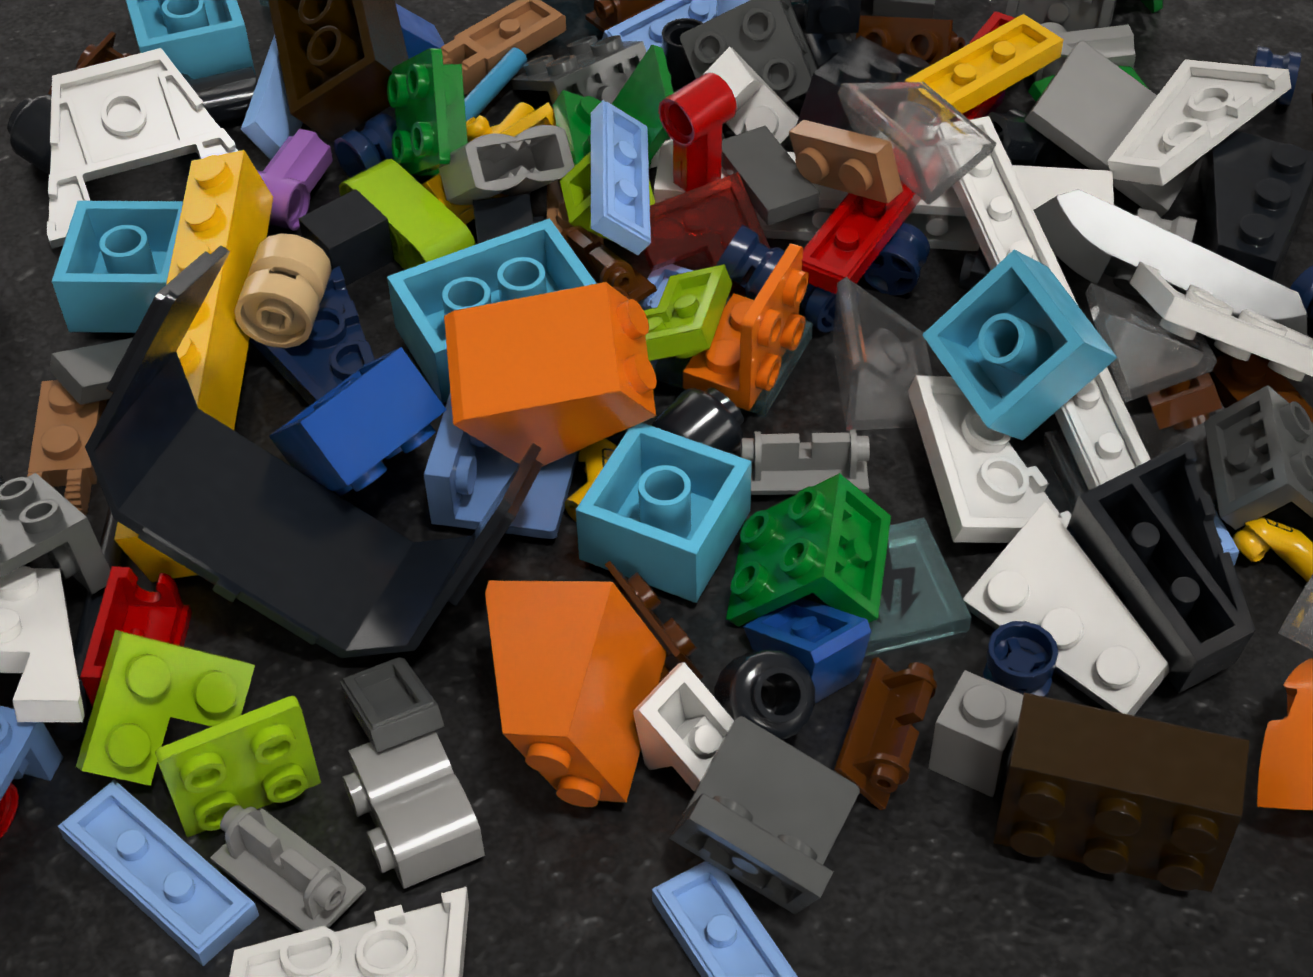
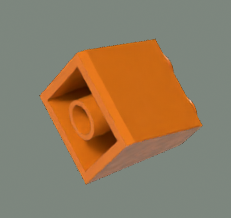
(550, 370)
(568, 680)

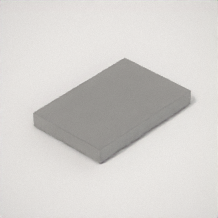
(1090, 113)

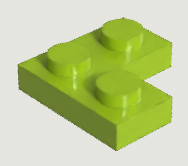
(687, 313)
(142, 689)

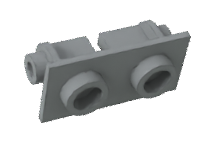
(789, 466)
(284, 869)

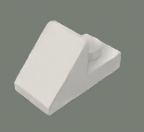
(755, 100)
(681, 725)

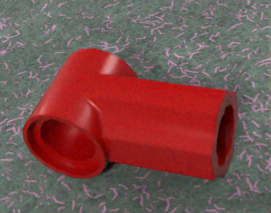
(694, 123)

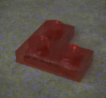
(701, 222)

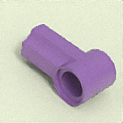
(293, 176)

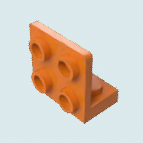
(754, 336)

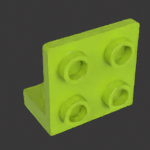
(241, 763)

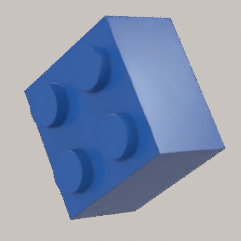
(360, 423)

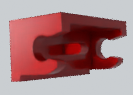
(137, 612)

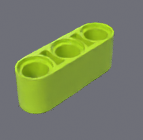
(417, 220)

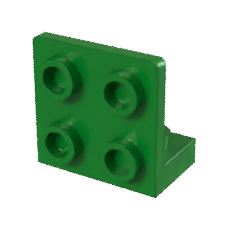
(637, 98)
(428, 112)
(815, 542)

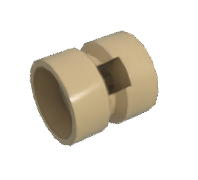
(283, 291)

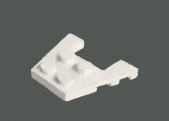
(120, 120)
(39, 645)

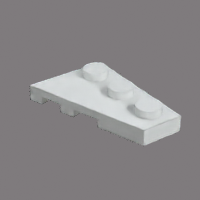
(1192, 116)
(1239, 337)

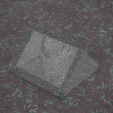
(928, 135)
(1145, 351)
(875, 360)

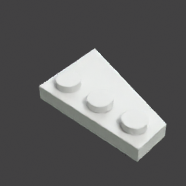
(975, 468)
(1055, 585)
(395, 945)

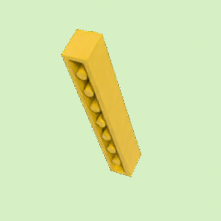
(229, 208)

